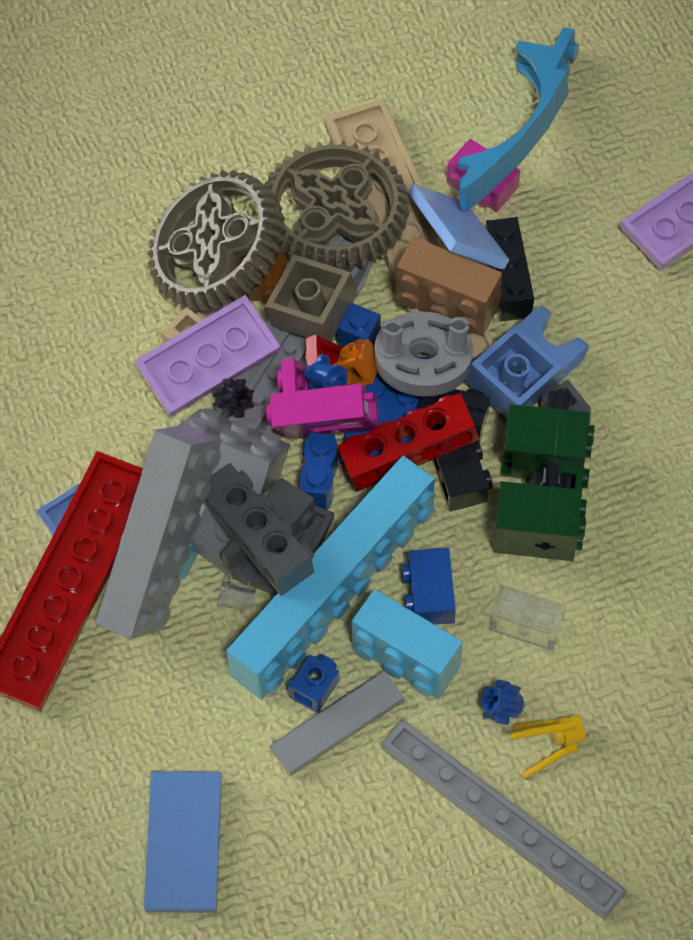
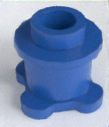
(325, 375)

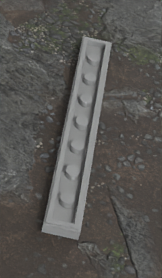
(504, 820)

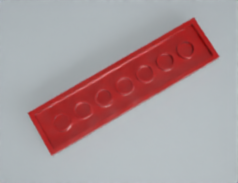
(67, 582)

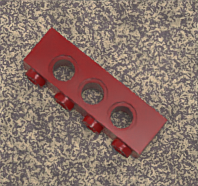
(426, 445)

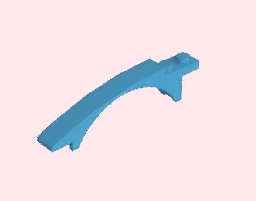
(548, 72)

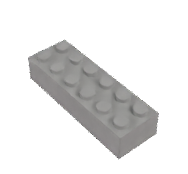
(159, 531)

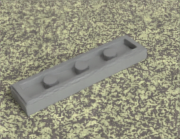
(337, 723)

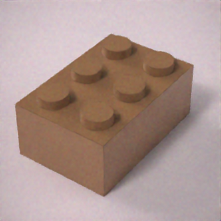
(448, 285)

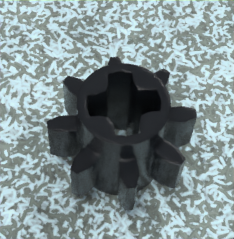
(233, 397)

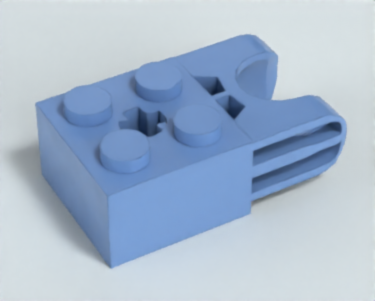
(524, 364)

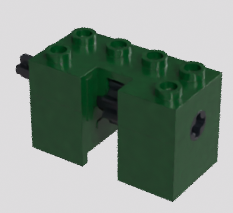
(550, 449)

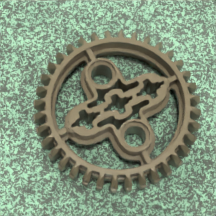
(340, 204)
(216, 241)

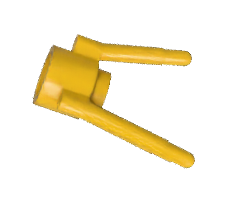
(564, 731)

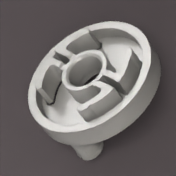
(427, 333)

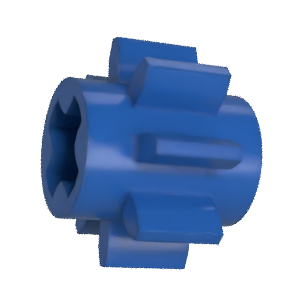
(502, 702)

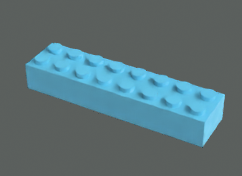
(341, 570)

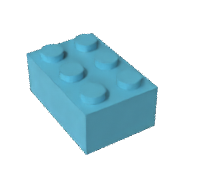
(406, 645)

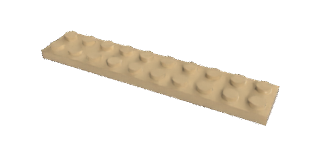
(374, 127)

